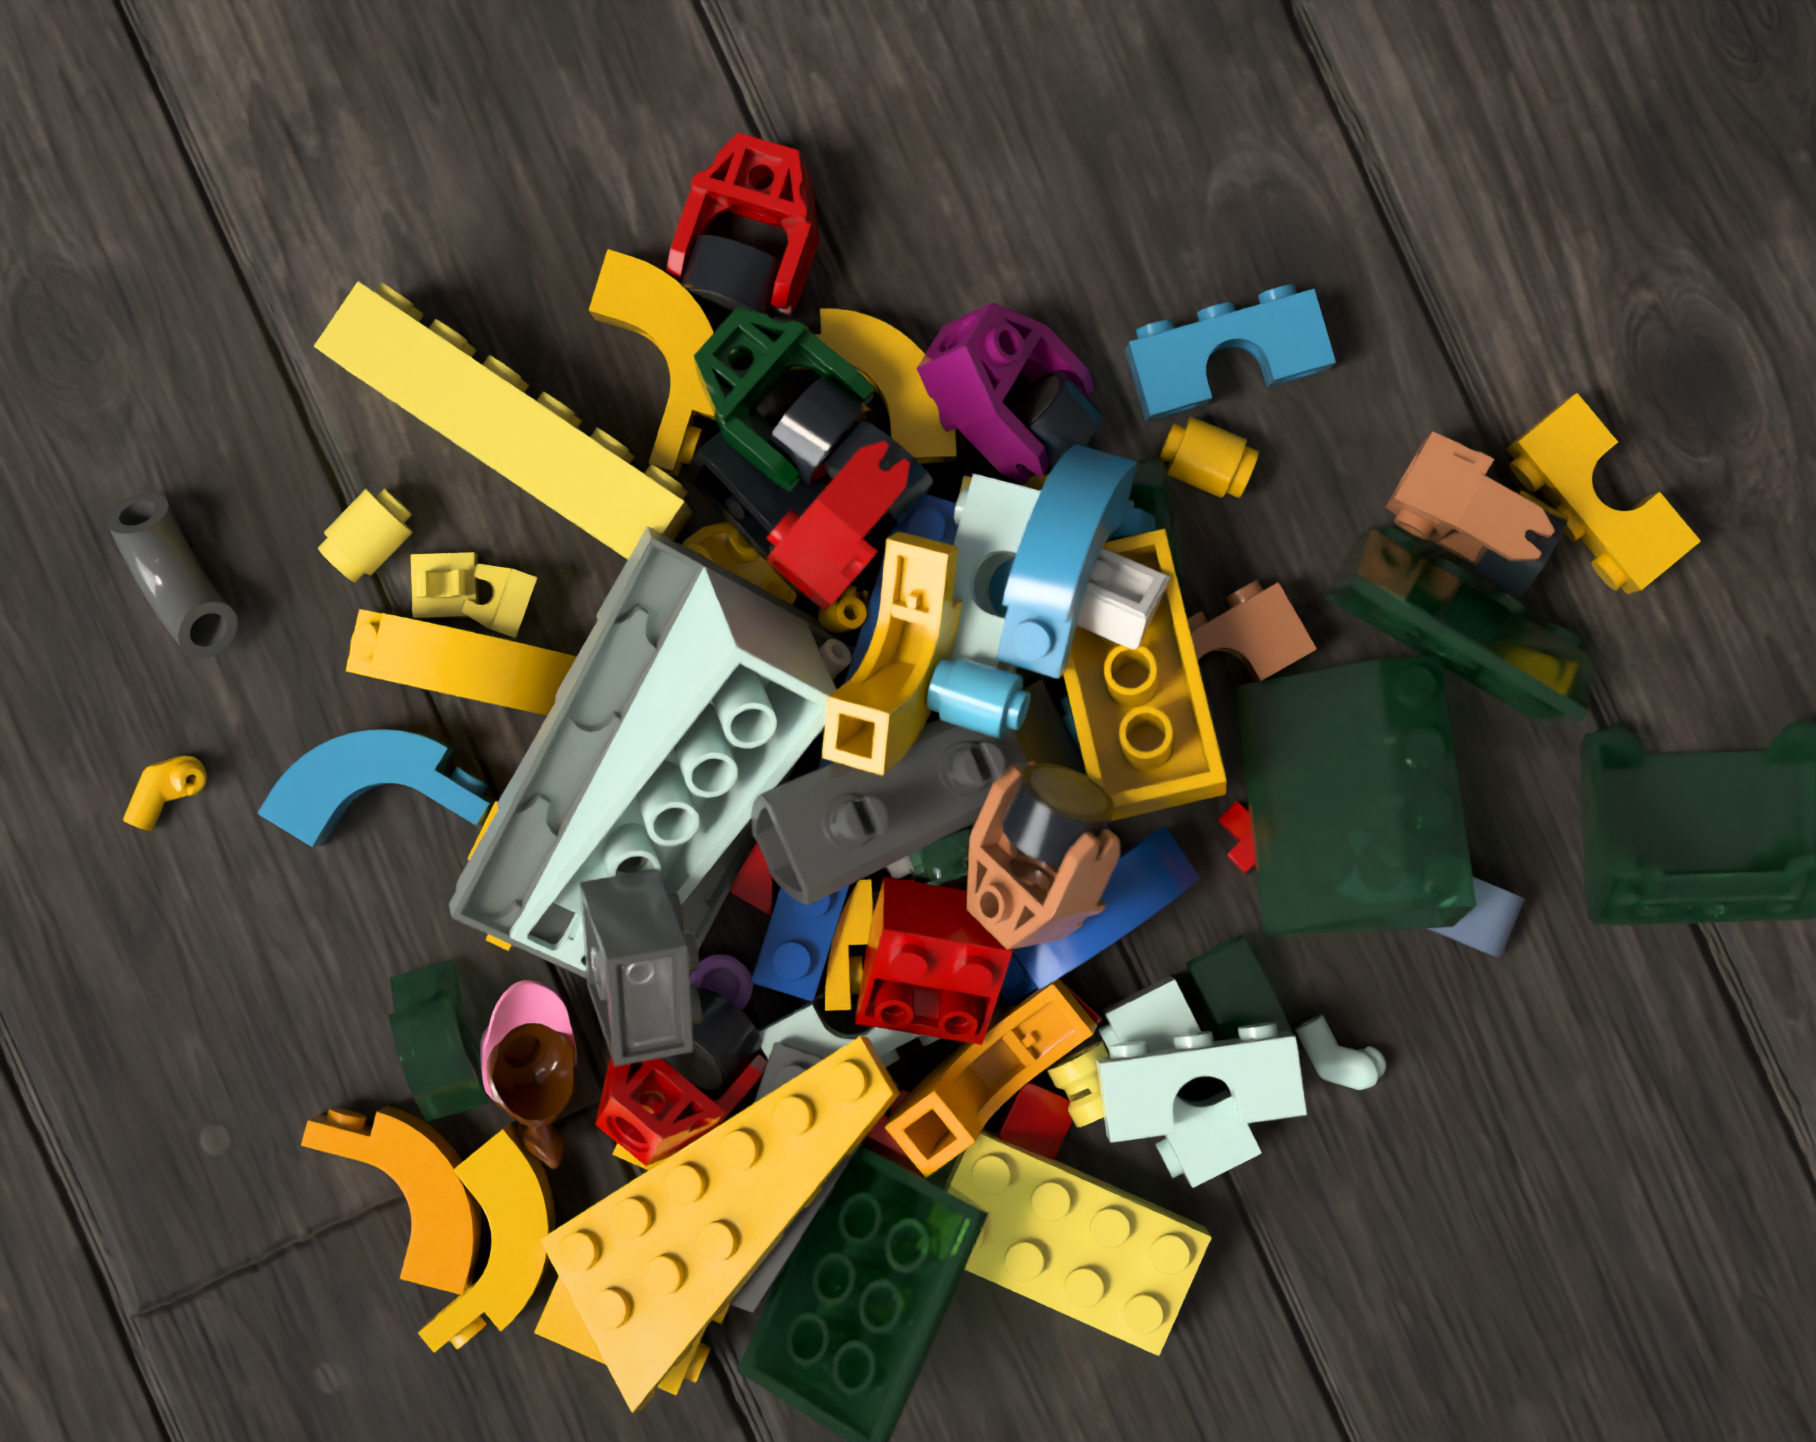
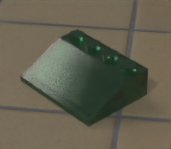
(1472, 633)
(1355, 799)
(864, 1295)

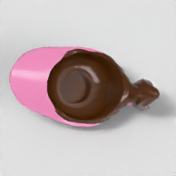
(531, 1064)

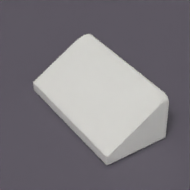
(1121, 599)

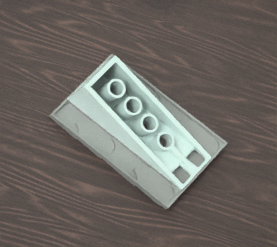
(652, 753)

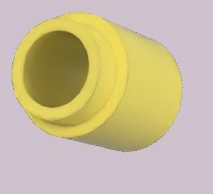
(366, 534)

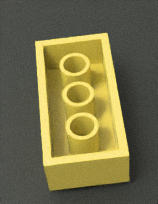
(1078, 1242)

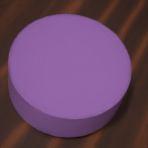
(725, 976)

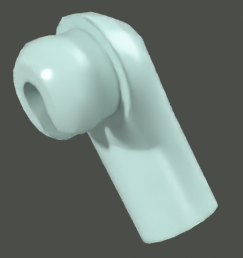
(1336, 1063)

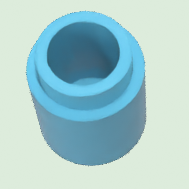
(978, 697)

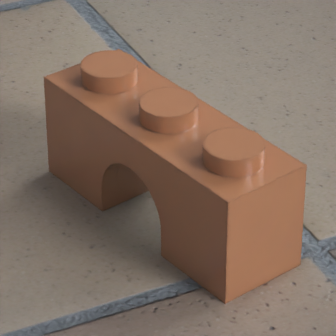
(1257, 630)

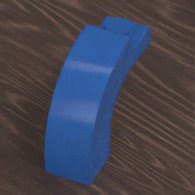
(1141, 885)

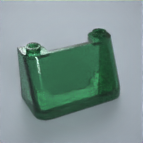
(1699, 831)

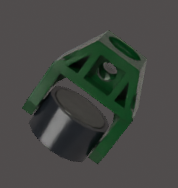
(812, 423)

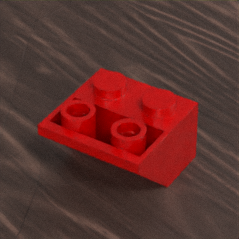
(929, 964)

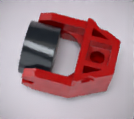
(732, 273)
(869, 483)
(721, 1064)

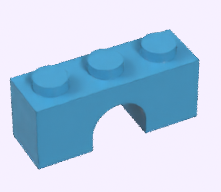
(1280, 333)

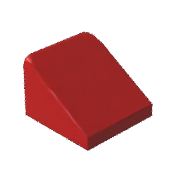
(755, 883)
(1036, 1120)

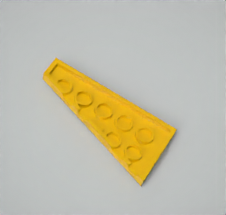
(694, 1229)

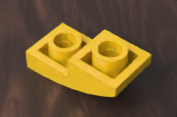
(853, 928)

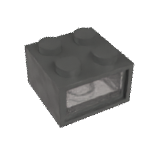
(639, 966)

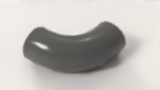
(171, 575)

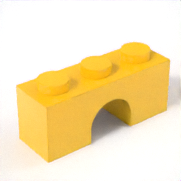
(1560, 461)

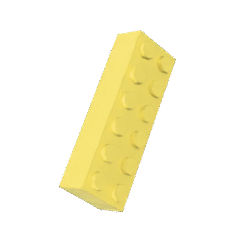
(495, 421)

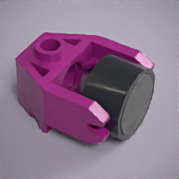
(974, 368)

